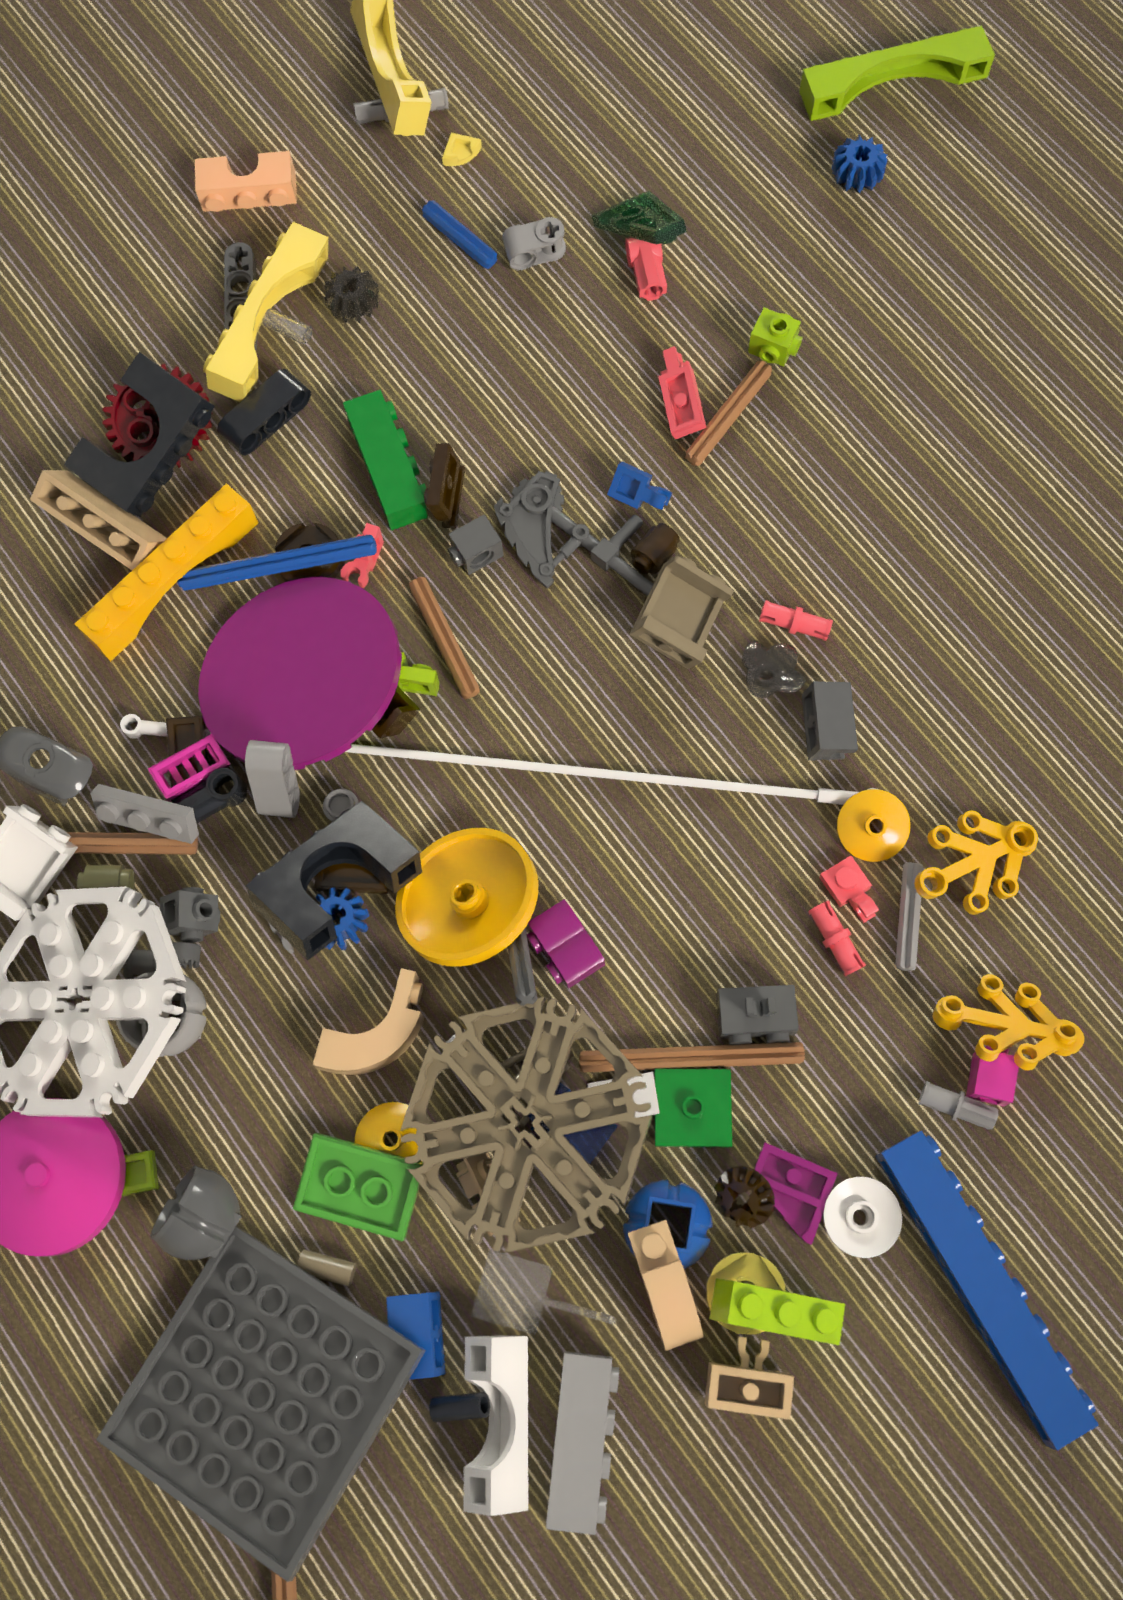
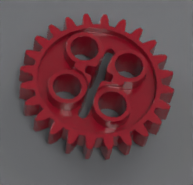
(128, 423)

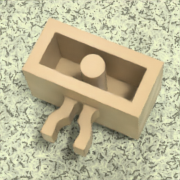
(747, 1388)

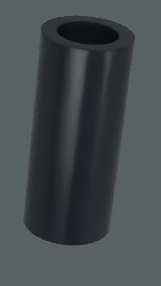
(459, 1407)

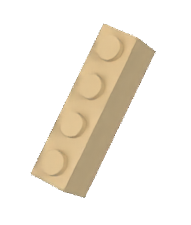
(95, 517)

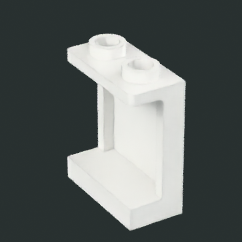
(29, 859)

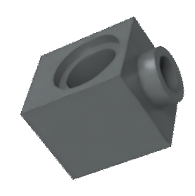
(475, 545)

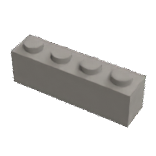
(579, 1443)

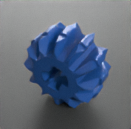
(859, 164)
(352, 914)

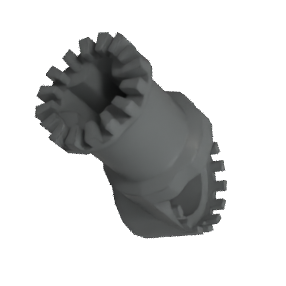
(144, 961)

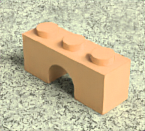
(269, 185)

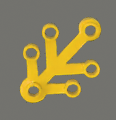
(981, 857)
(1057, 1034)

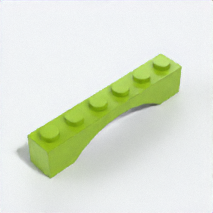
(948, 57)

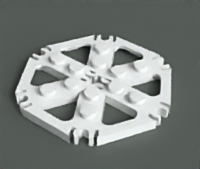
(85, 1025)

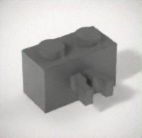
(757, 1013)

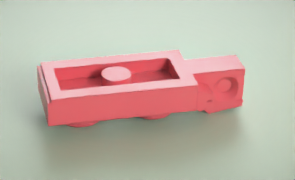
(680, 395)

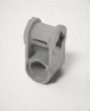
(531, 245)

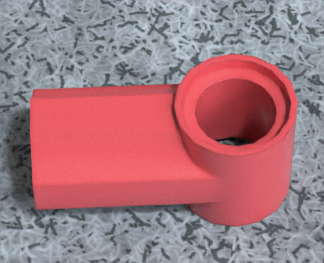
(647, 266)

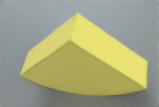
(460, 150)

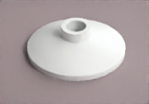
(881, 1211)

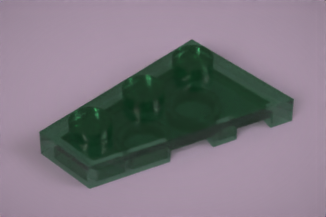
(642, 218)

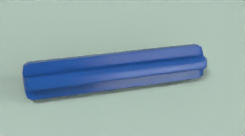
(459, 234)

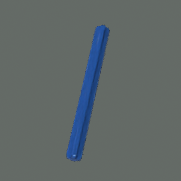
(279, 562)

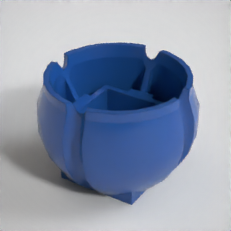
(678, 1196)

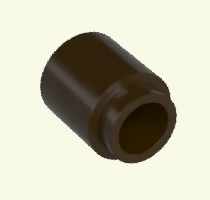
(654, 549)

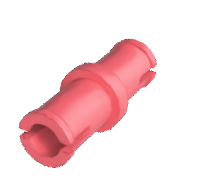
(795, 620)
(836, 938)

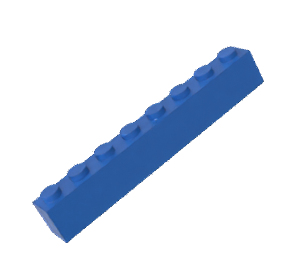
(987, 1292)

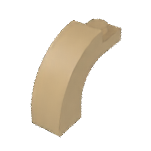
(380, 1046)
(666, 1285)

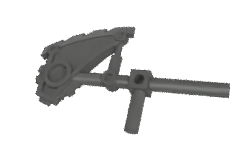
(529, 524)

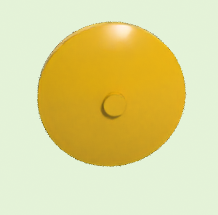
(469, 898)

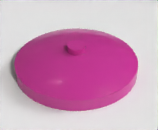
(57, 1181)

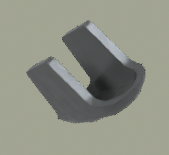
(59, 779)

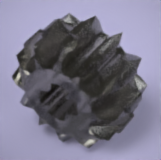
(351, 294)

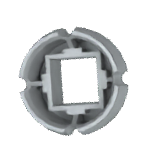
(191, 1022)

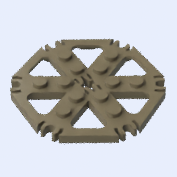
(513, 1158)

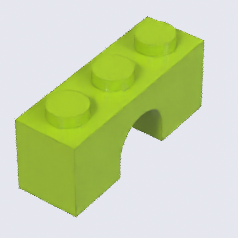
(777, 1311)

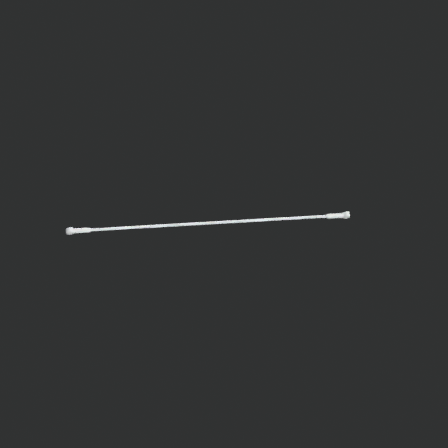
(822, 795)

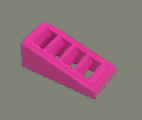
(182, 757)

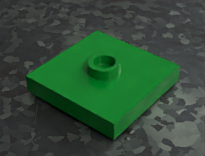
(693, 1108)

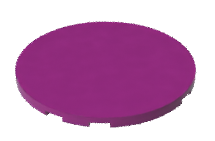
(301, 669)

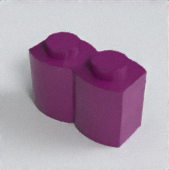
(565, 944)

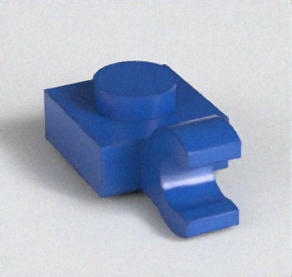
(632, 488)

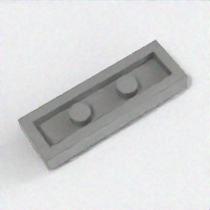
(145, 813)

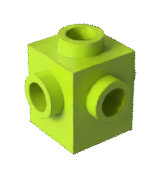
(775, 337)

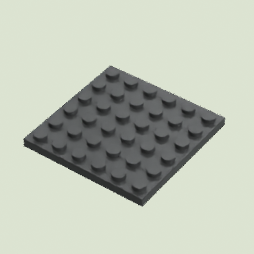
(261, 1401)

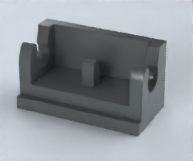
(829, 720)

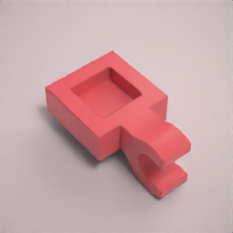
(364, 564)
(848, 884)

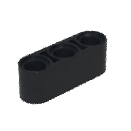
(264, 411)

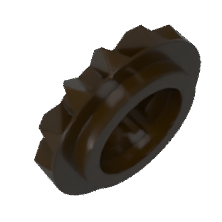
(758, 1206)

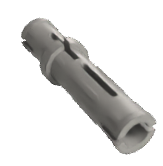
(375, 111)

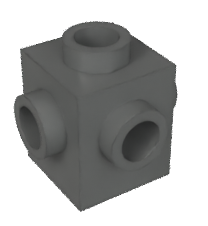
(190, 914)

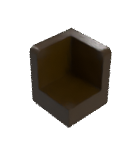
(397, 715)

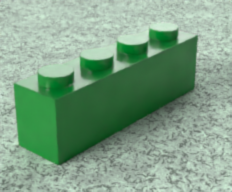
(386, 459)

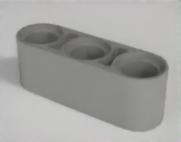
(272, 778)

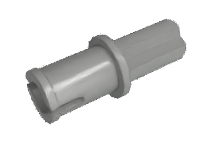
(958, 1106)

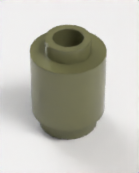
(106, 876)

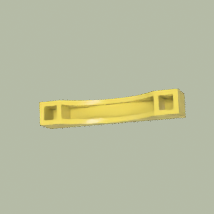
(402, 96)
(295, 263)

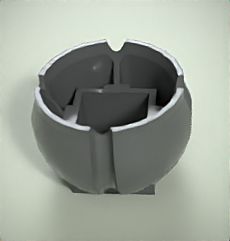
(199, 1217)

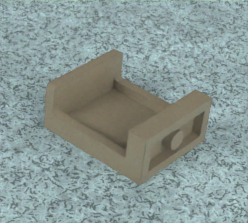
(681, 611)

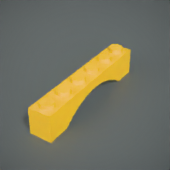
(123, 610)

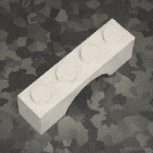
(499, 1474)

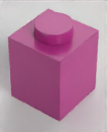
(994, 1080)

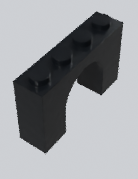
(180, 416)
(353, 838)

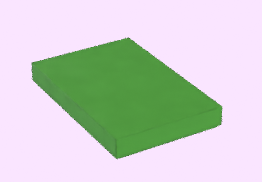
(357, 1187)

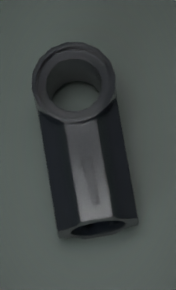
(206, 797)

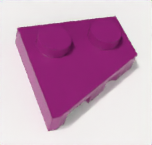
(798, 1188)

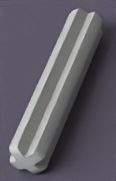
(908, 919)

